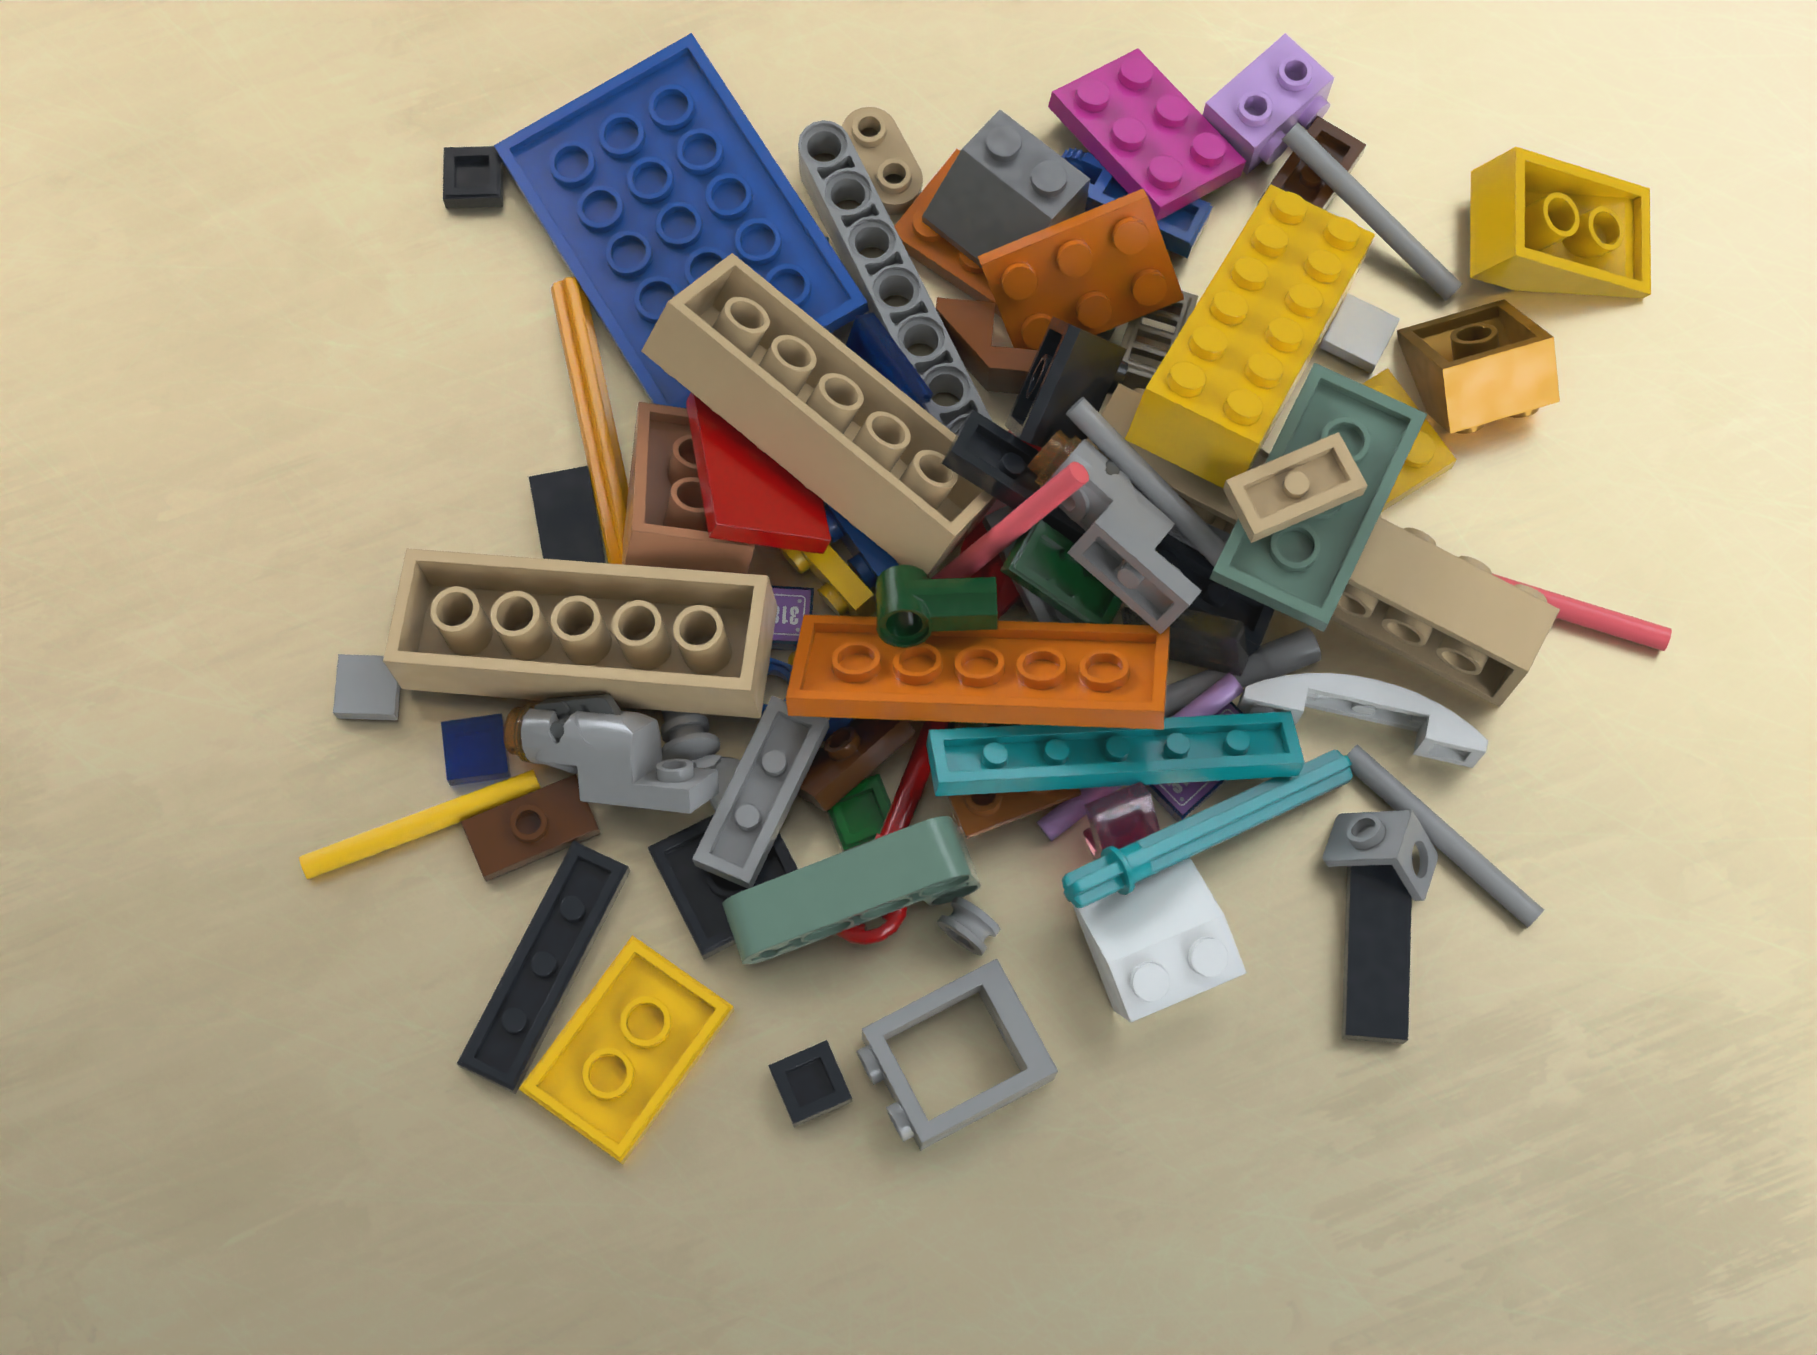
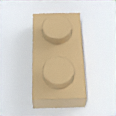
(1295, 487)

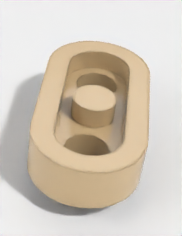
(885, 155)

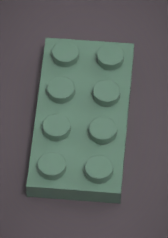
(1311, 562)

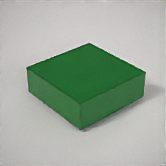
(860, 813)

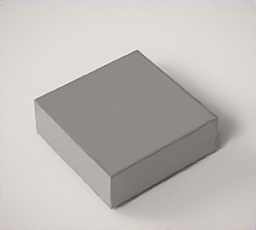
(365, 689)

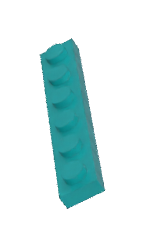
(1091, 757)

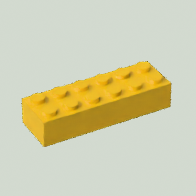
(1249, 338)

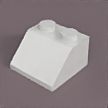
(1160, 942)

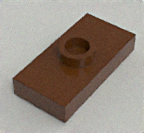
(850, 757)
(529, 828)

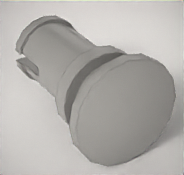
(687, 736)

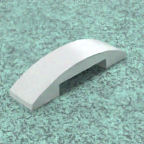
(1439, 731)

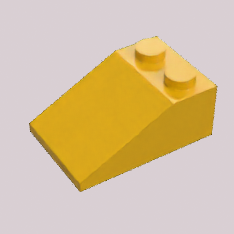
(1558, 228)

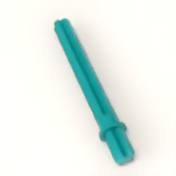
(1124, 867)

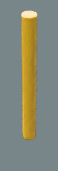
(416, 825)

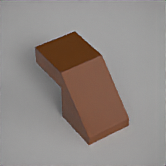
(971, 332)

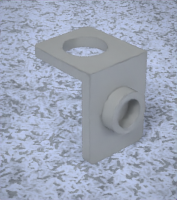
(1383, 840)

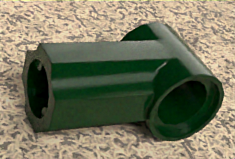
(914, 606)

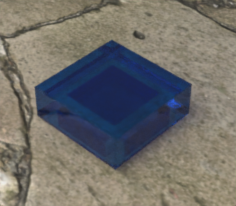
(475, 749)

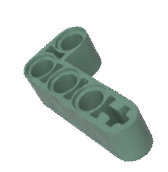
(852, 888)

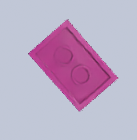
(1146, 133)

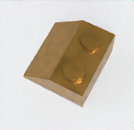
(1481, 366)

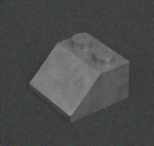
(1004, 190)

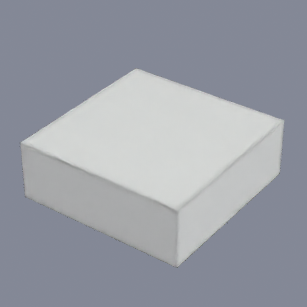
(1359, 333)

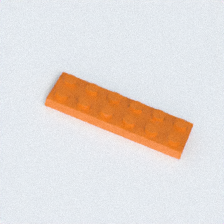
(983, 676)

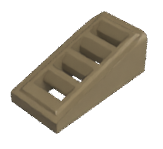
(1138, 373)

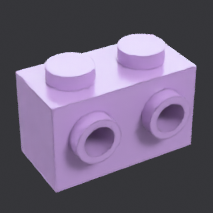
(1269, 100)

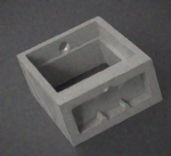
(1013, 1026)

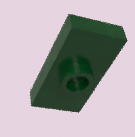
(1046, 569)

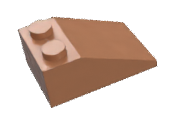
(665, 500)

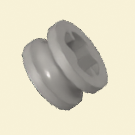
(968, 925)

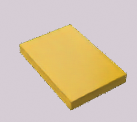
(627, 1049)

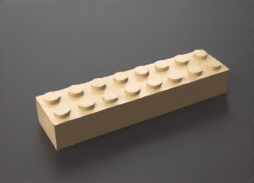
(1403, 589)

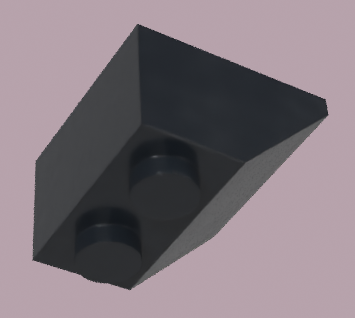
(1065, 369)

